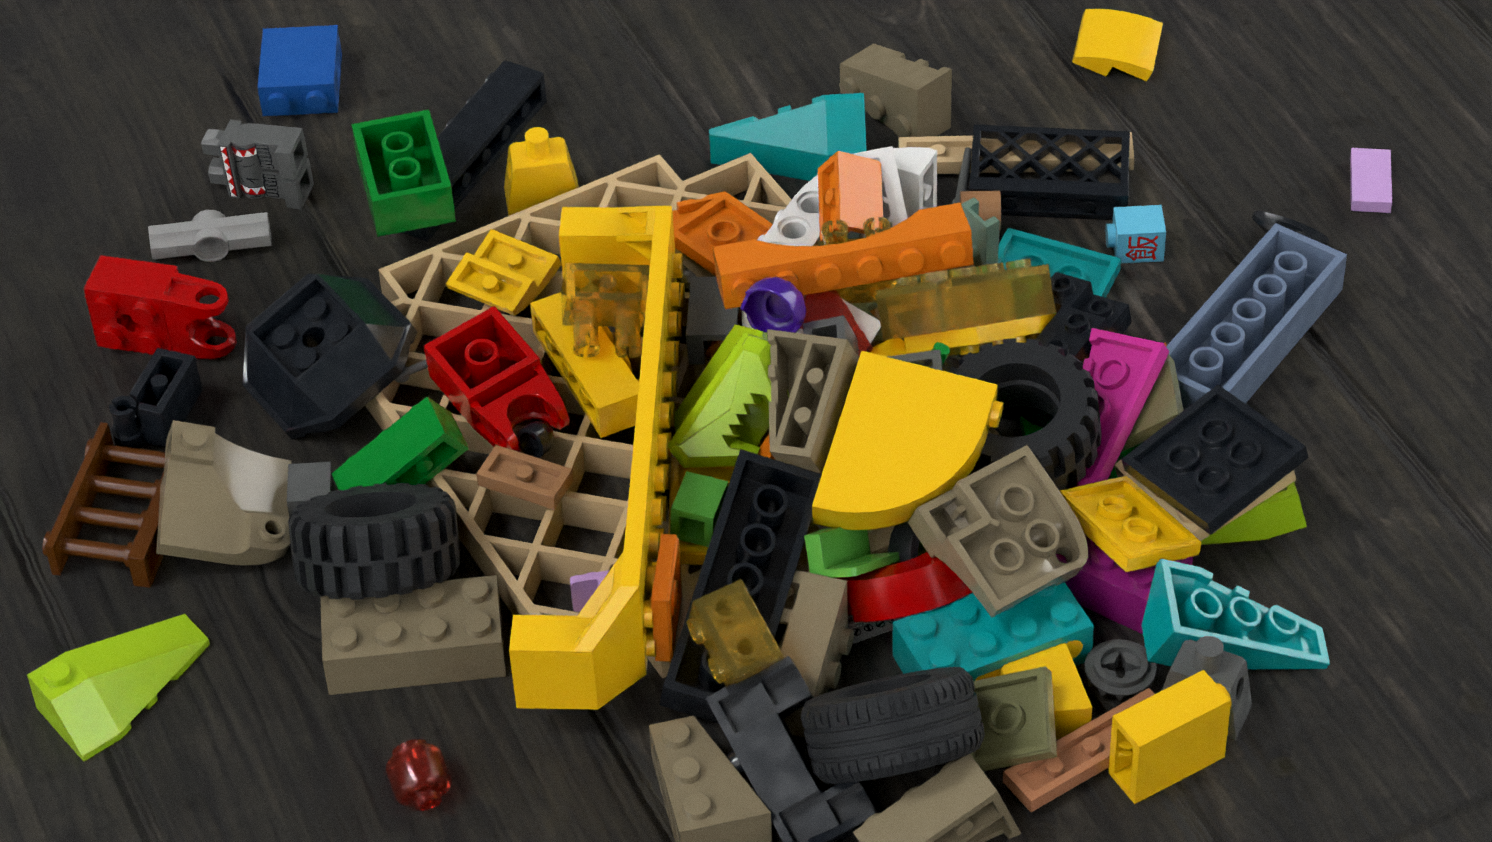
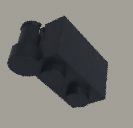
(160, 395)

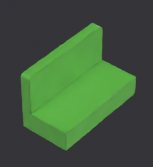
(843, 553)

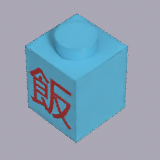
(1137, 234)

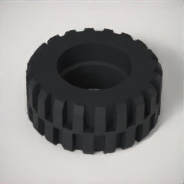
(1047, 381)
(374, 541)

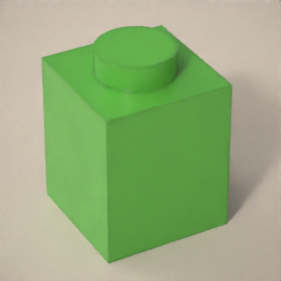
(697, 508)

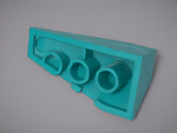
(796, 139)
(1191, 605)

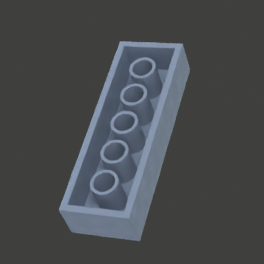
(1256, 315)

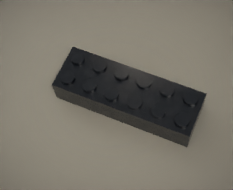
(754, 541)

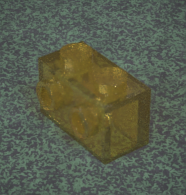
(732, 634)

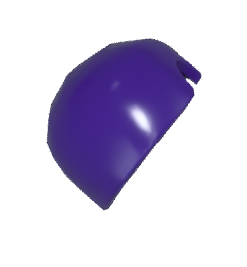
(774, 305)

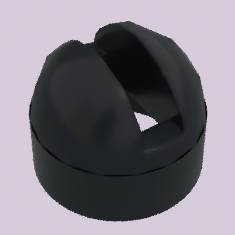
(535, 439)

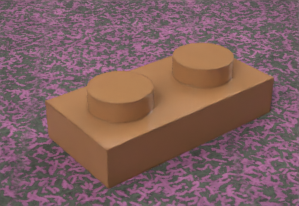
(525, 477)

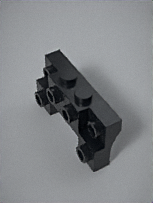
(1071, 327)
(769, 755)

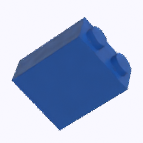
(300, 70)

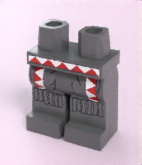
(260, 161)

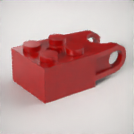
(155, 307)
(493, 378)

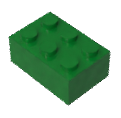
(403, 173)

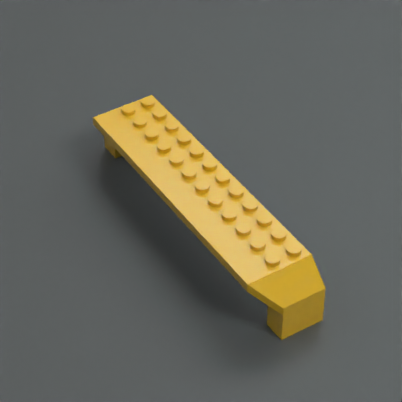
(607, 645)

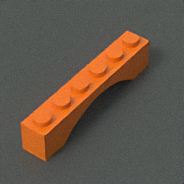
(921, 244)

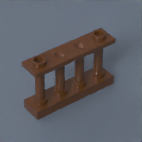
(77, 510)

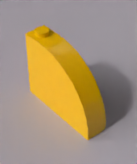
(901, 442)

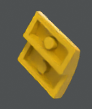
(1118, 41)
(504, 273)

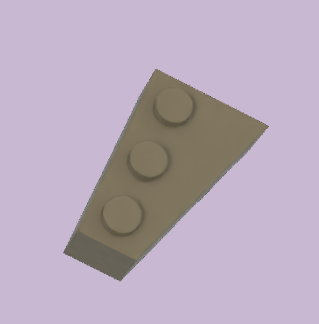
(818, 379)

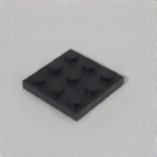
(1214, 459)

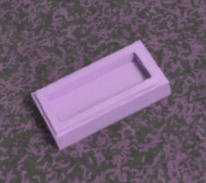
(1370, 180)

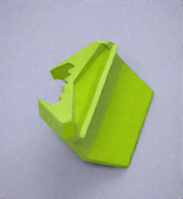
(726, 404)

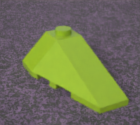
(106, 684)

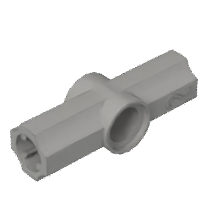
(210, 235)

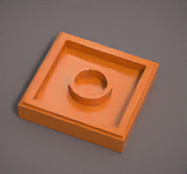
(666, 597)

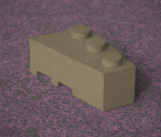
(900, 92)
(816, 634)
(702, 787)
(949, 807)

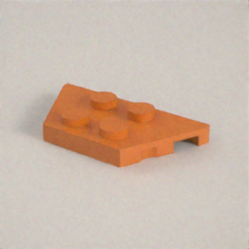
(714, 222)

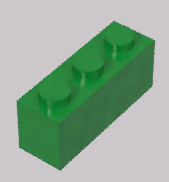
(407, 451)

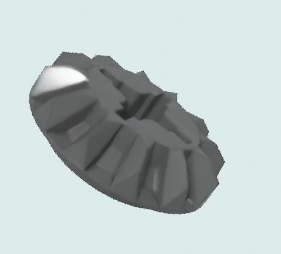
(1103, 660)

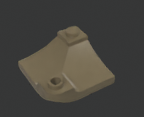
(221, 500)
(1004, 531)

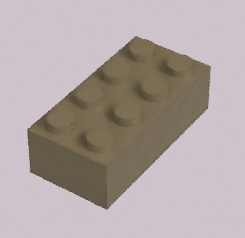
(414, 637)

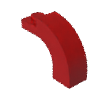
(903, 589)

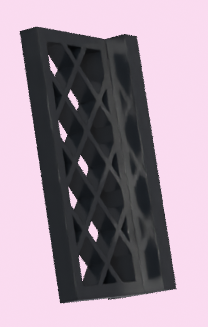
(1049, 194)

